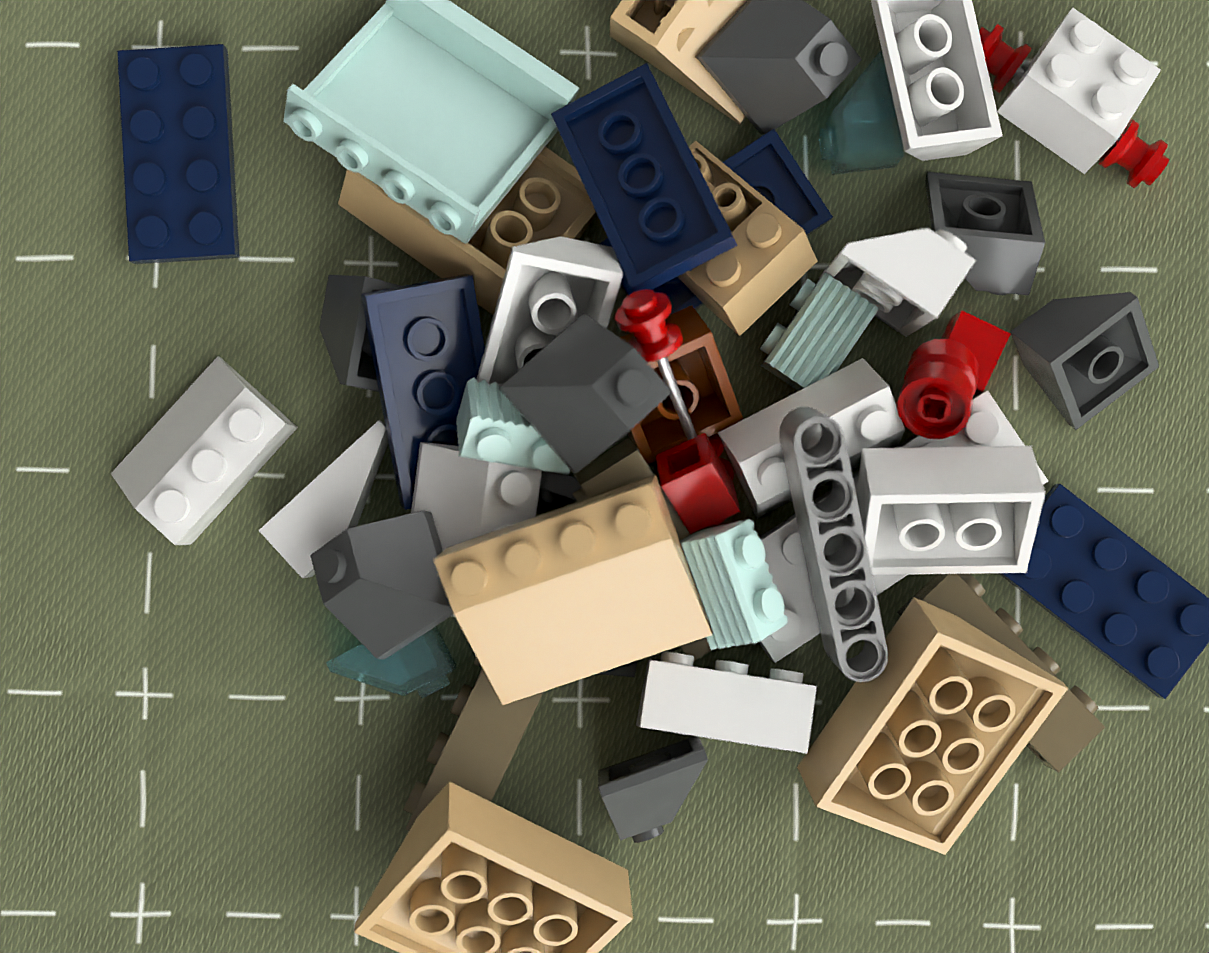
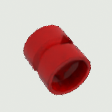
(938, 389)

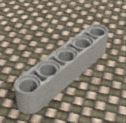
(851, 563)

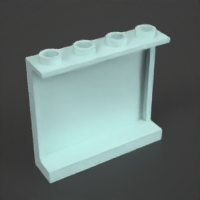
(432, 111)

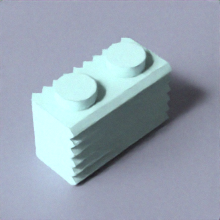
(819, 334)
(498, 433)
(734, 584)

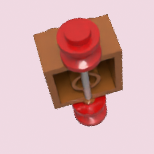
(689, 363)

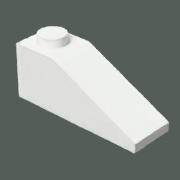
(328, 503)

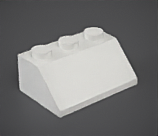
(937, 76)
(904, 274)
(542, 295)
(851, 397)
(202, 453)
(471, 494)
(949, 509)
(727, 703)

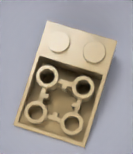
(671, 37)
(768, 255)

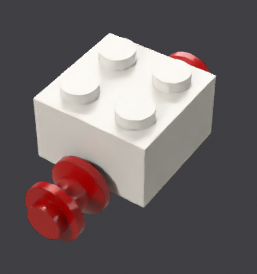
(1079, 96)

